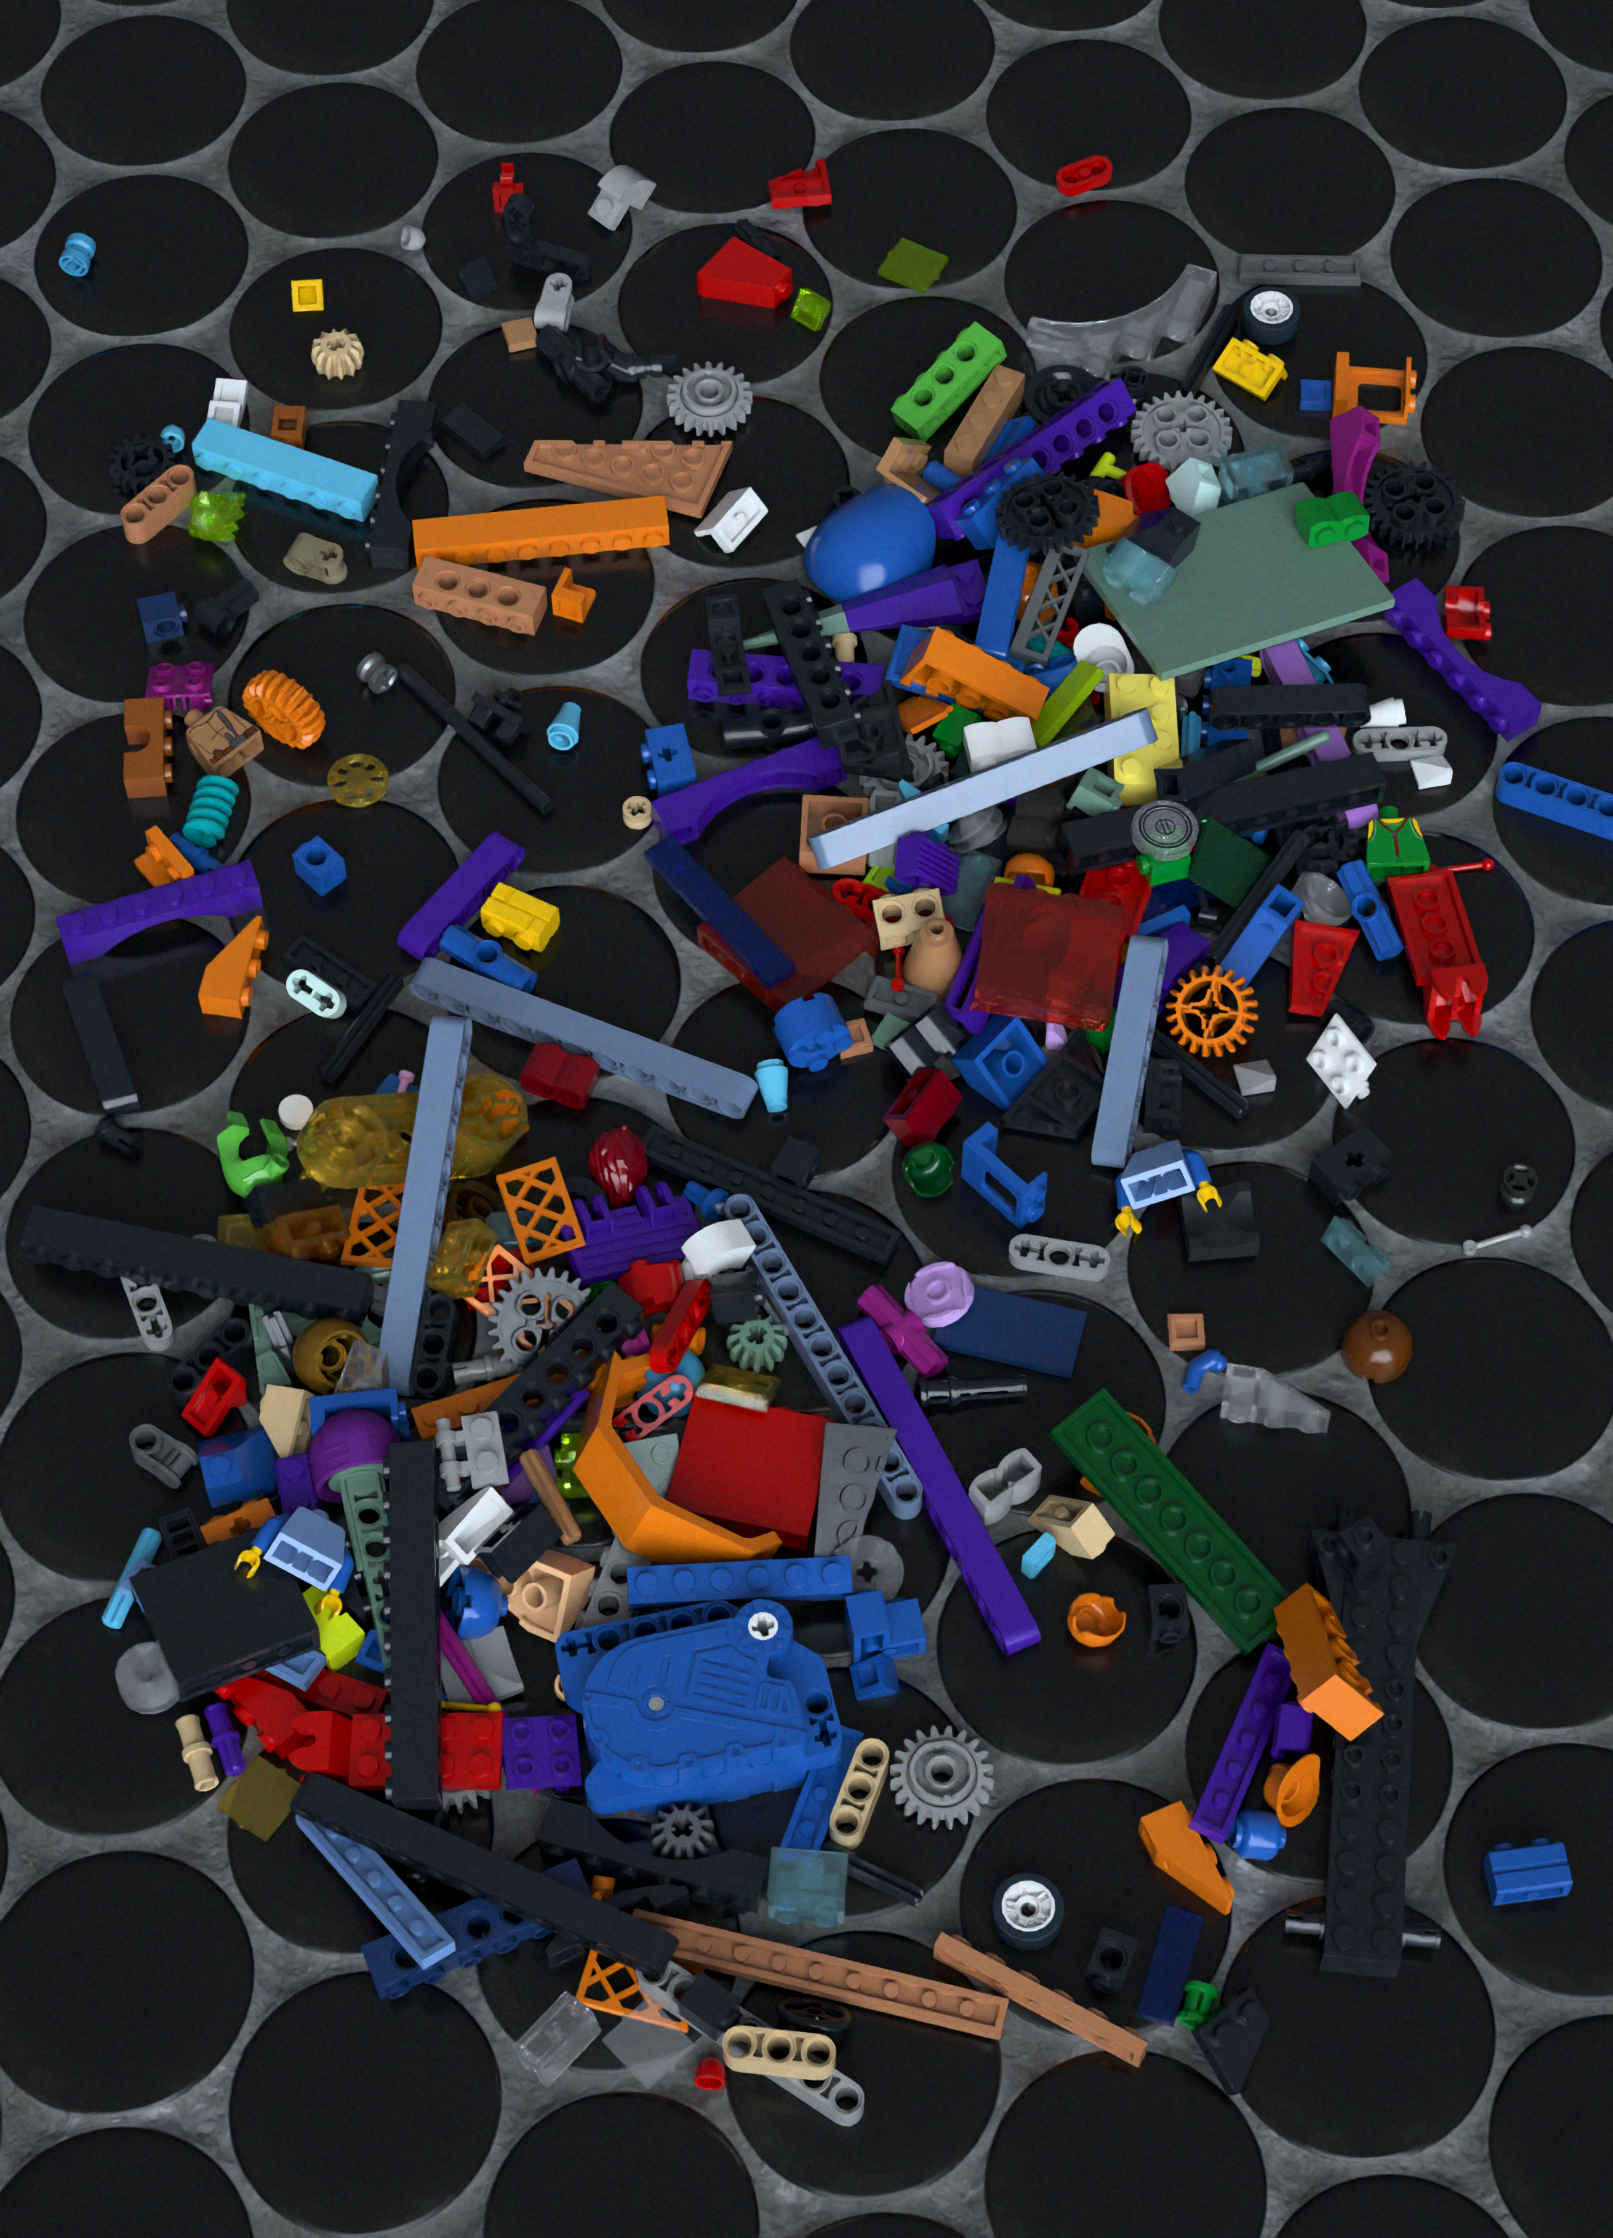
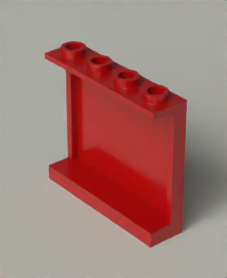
(750, 1469)

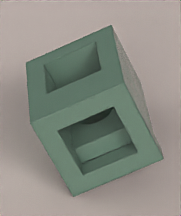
(1096, 794)

